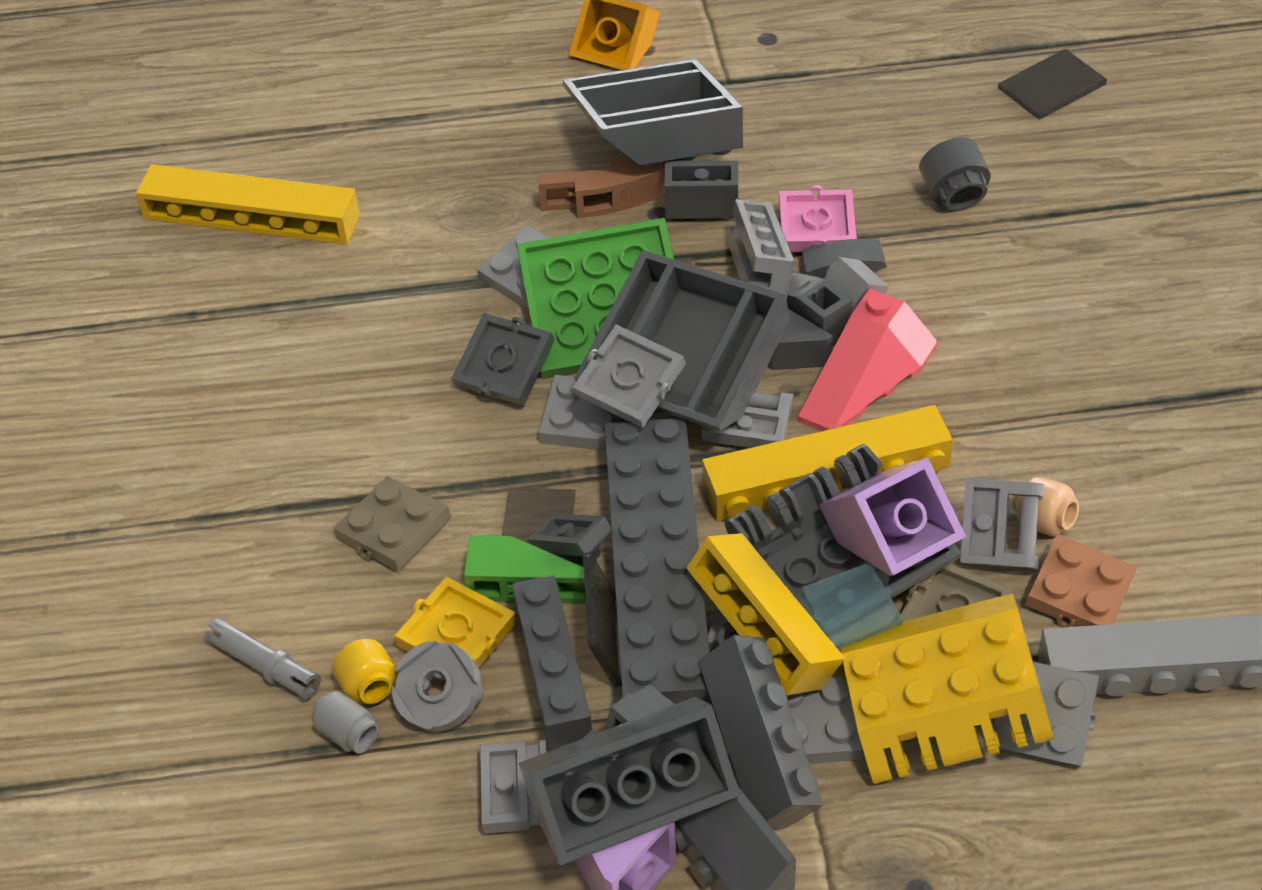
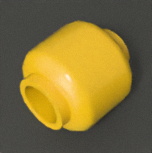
(364, 671)

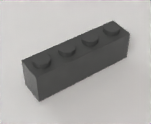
(551, 661)
(760, 730)

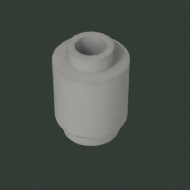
(345, 722)

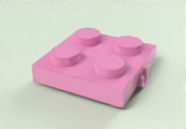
(816, 219)

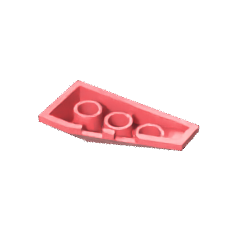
(871, 356)

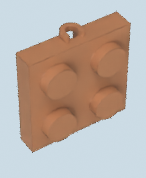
(1080, 584)

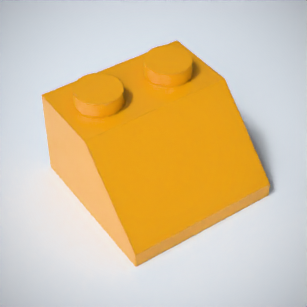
(614, 32)

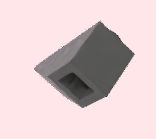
(819, 303)

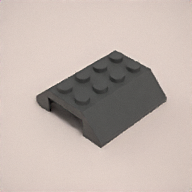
(802, 543)

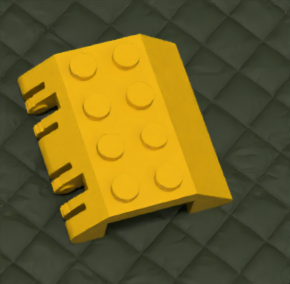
(942, 681)

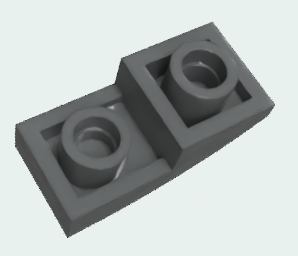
(820, 257)

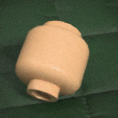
(1056, 508)

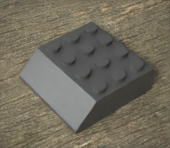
(661, 111)
(713, 321)

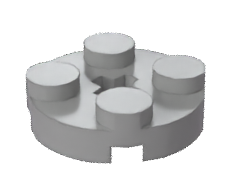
(460, 692)

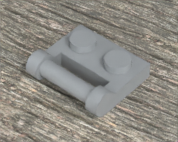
(761, 424)
(987, 518)

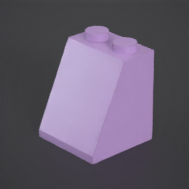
(894, 517)
(632, 864)

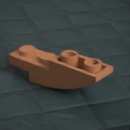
(602, 191)

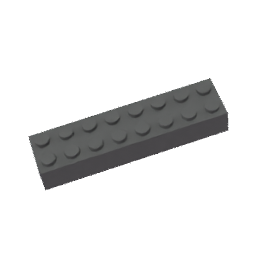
(653, 543)

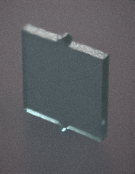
(852, 606)

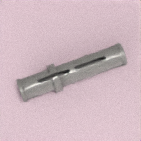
(275, 665)

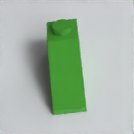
(499, 561)

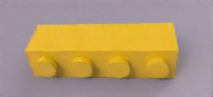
(764, 607)

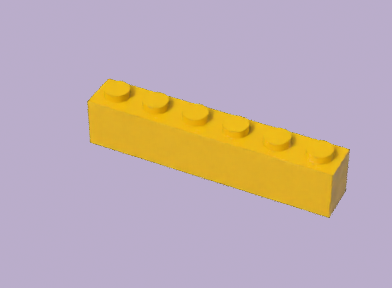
(249, 204)
(753, 474)

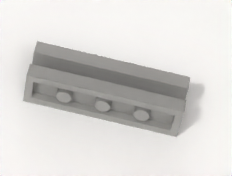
(760, 246)

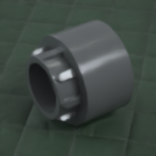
(955, 173)

